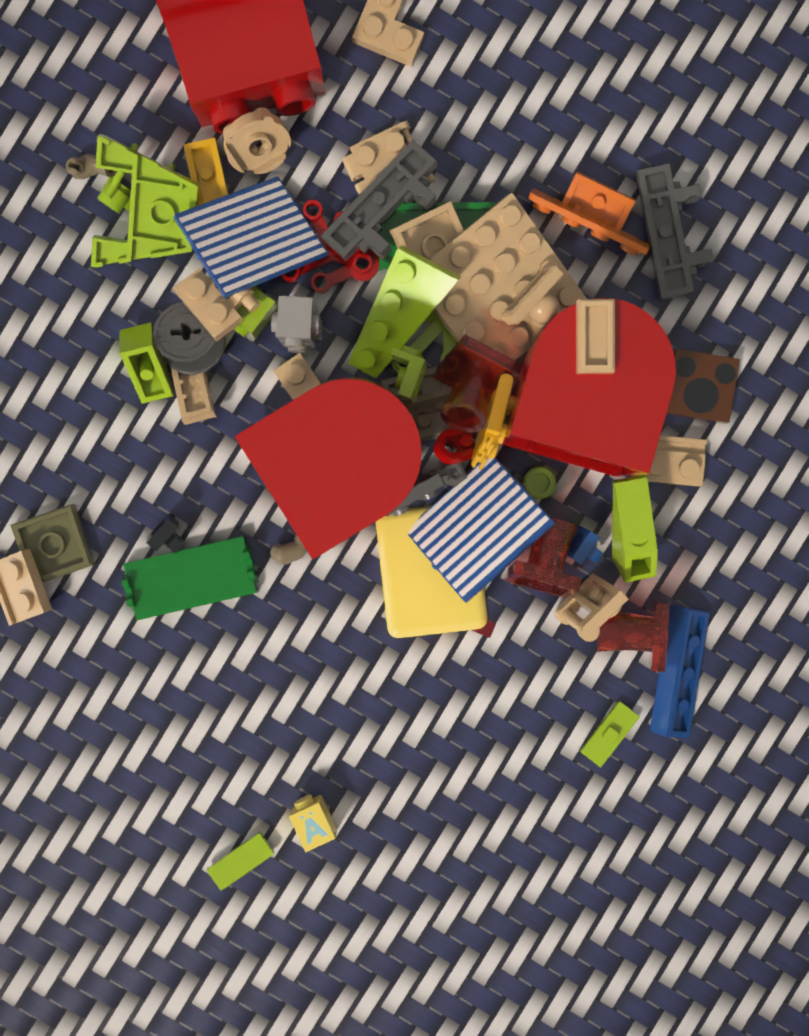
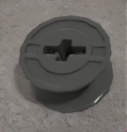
(184, 354)

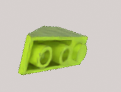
(633, 529)

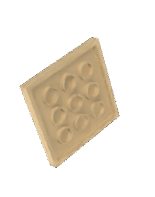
(495, 264)

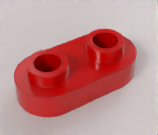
(460, 444)

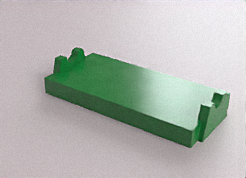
(190, 578)

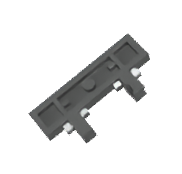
(399, 182)
(661, 206)

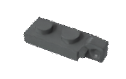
(428, 485)

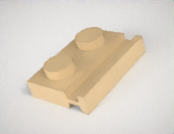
(678, 461)
(21, 588)

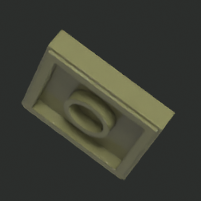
(55, 542)

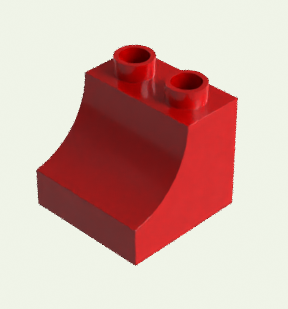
(243, 57)

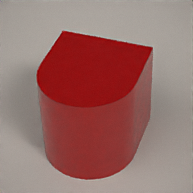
(595, 418)
(336, 459)

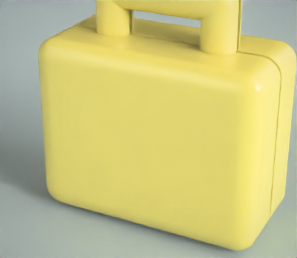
(416, 594)

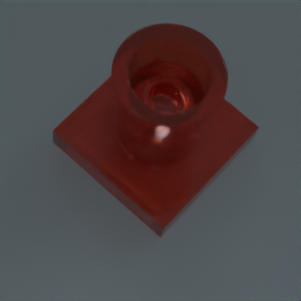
(473, 374)
(547, 562)
(639, 633)

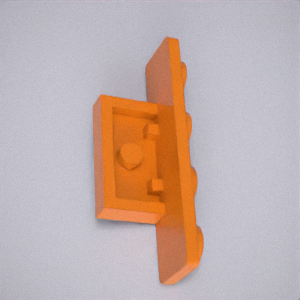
(596, 208)

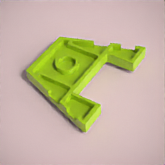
(154, 200)

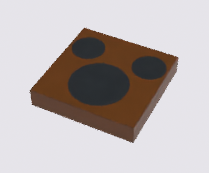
(703, 386)

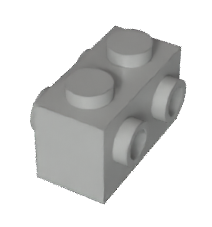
(297, 323)

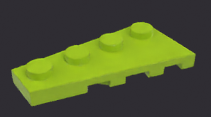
(403, 303)

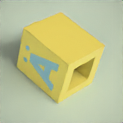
(312, 822)

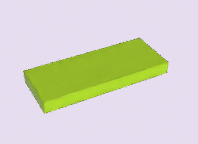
(609, 733)
(240, 861)

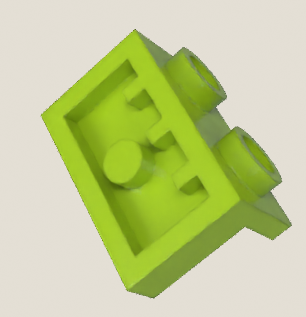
(409, 379)

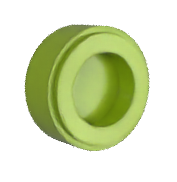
(539, 482)

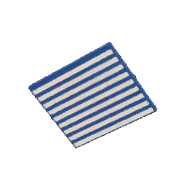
(250, 236)
(479, 528)

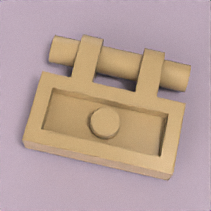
(209, 306)

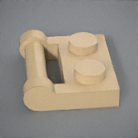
(596, 597)

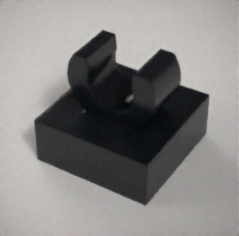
(166, 534)

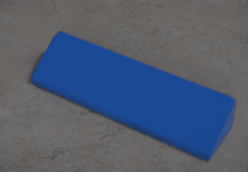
(679, 683)

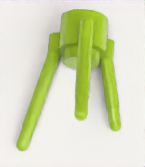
(116, 194)

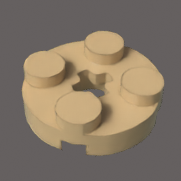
(252, 127)

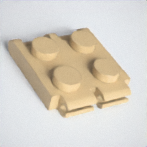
(375, 154)

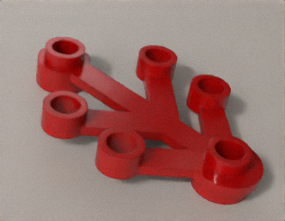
(344, 273)

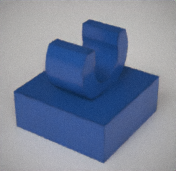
(584, 546)

